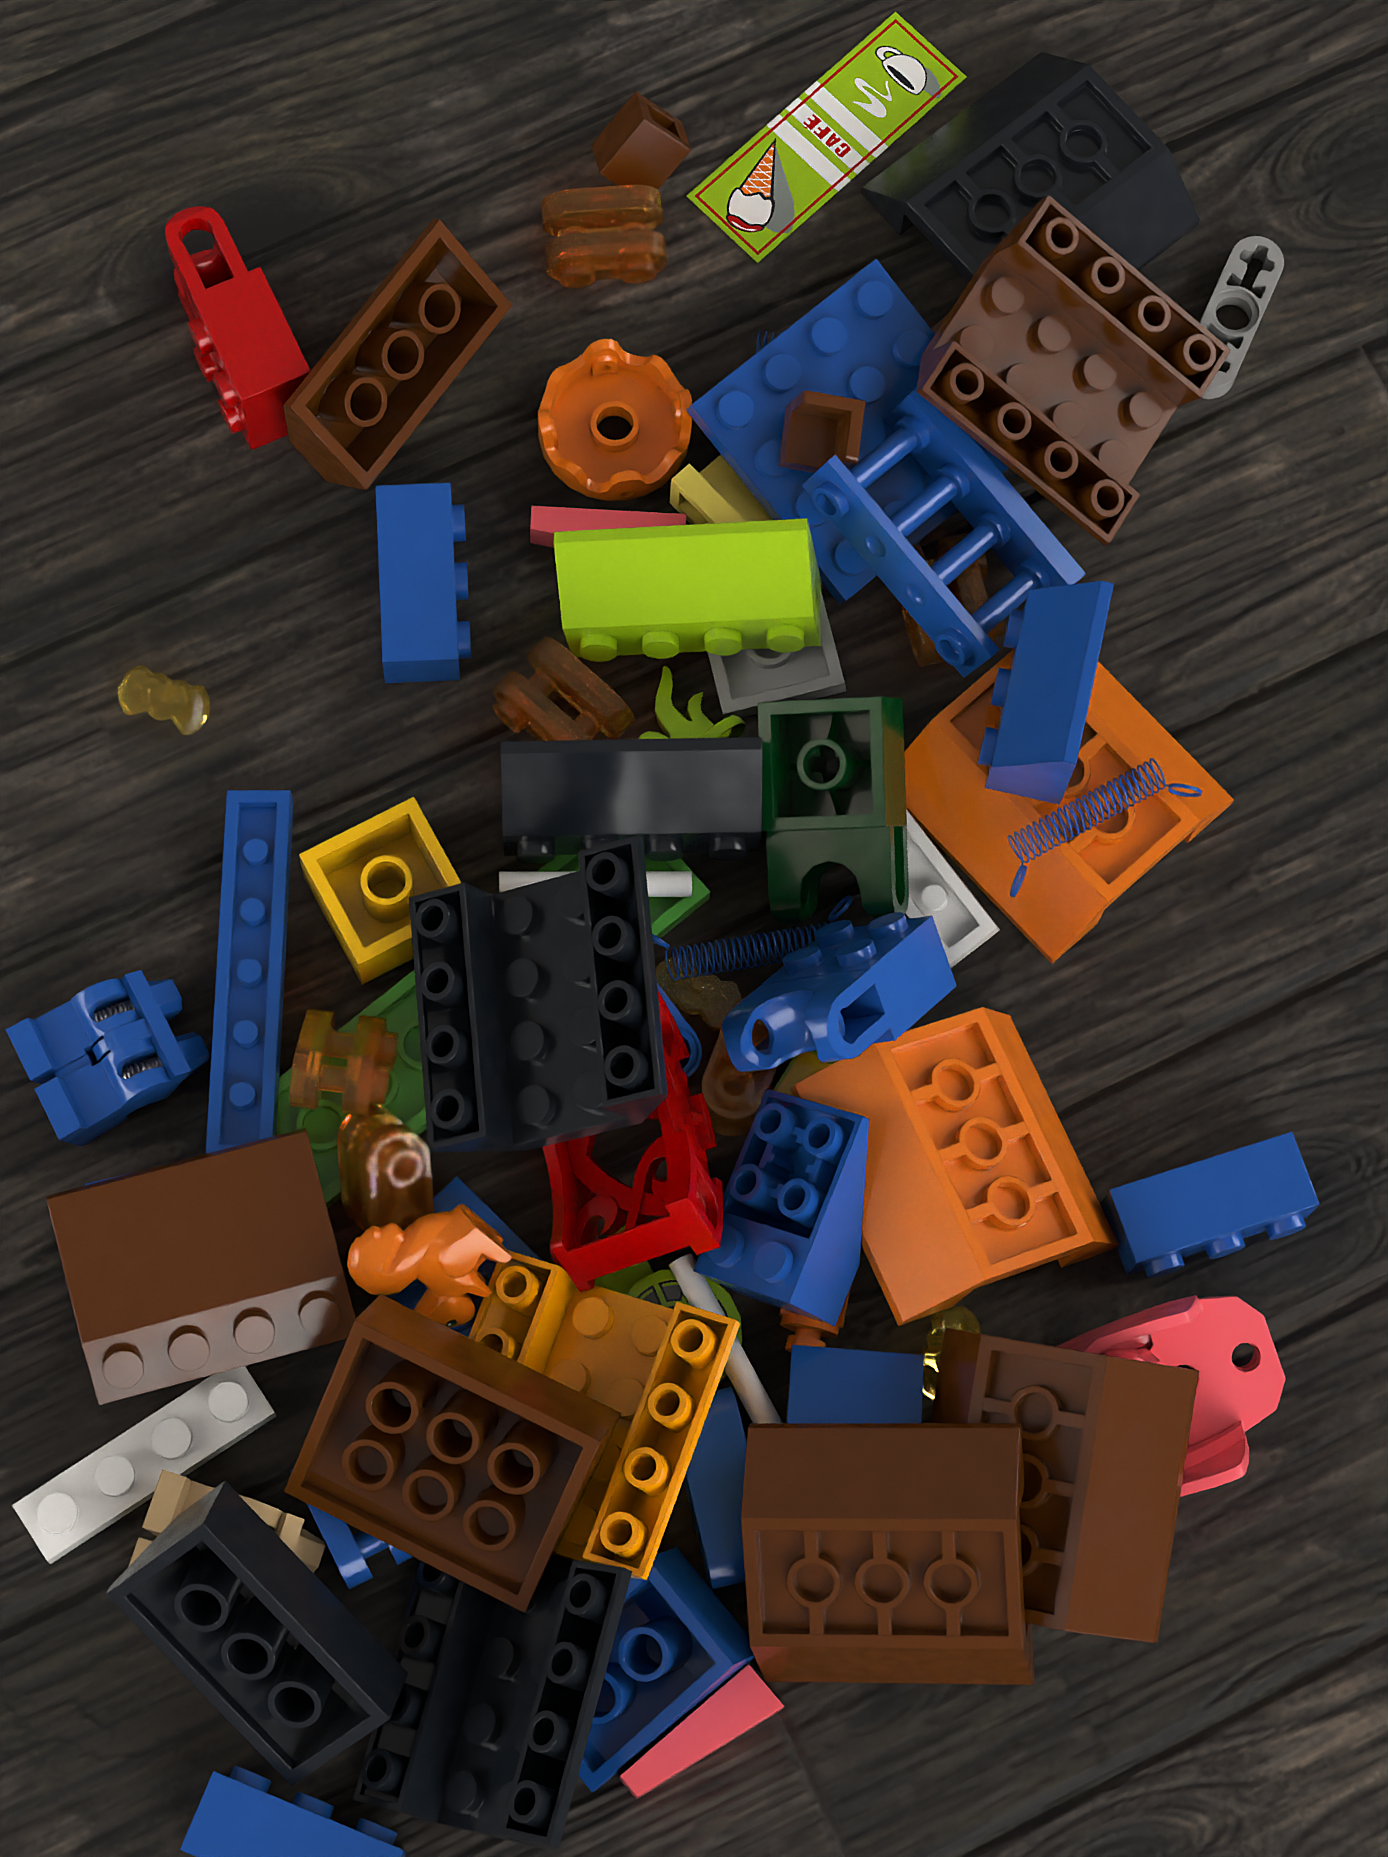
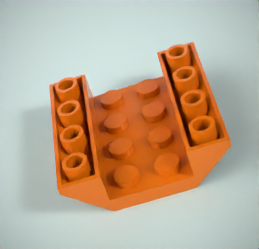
(1080, 878)
(960, 1162)

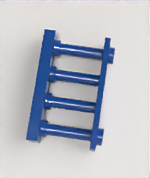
(982, 496)

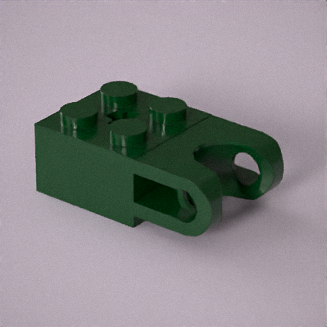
(833, 818)

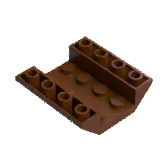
(1067, 365)
(1099, 1472)
(886, 1553)

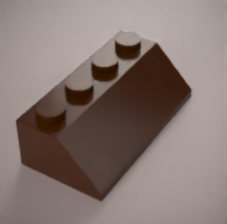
(394, 360)

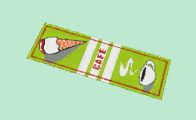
(826, 137)

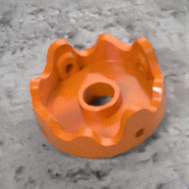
(620, 384)

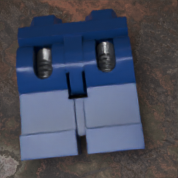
(125, 1031)

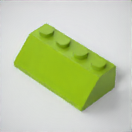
(689, 589)

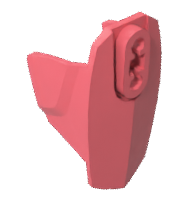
(1227, 1395)

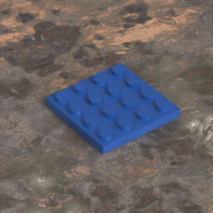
(851, 345)

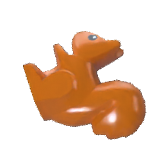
(437, 1251)

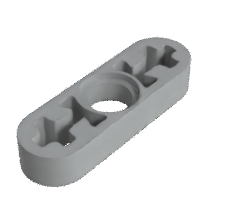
(1252, 302)

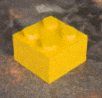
(367, 881)

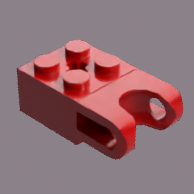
(236, 329)

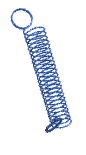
(1013, 891)
(657, 940)

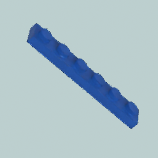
(250, 968)

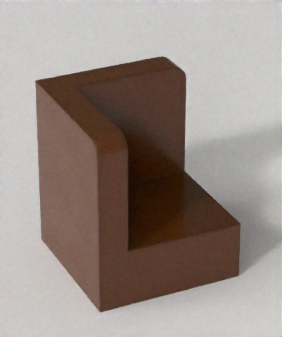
(641, 144)
(818, 429)

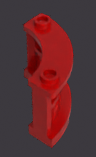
(686, 1201)

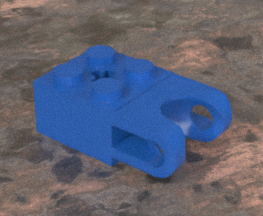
(843, 993)

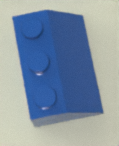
(1045, 690)

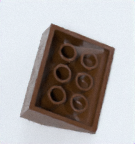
(201, 1266)
(451, 1451)

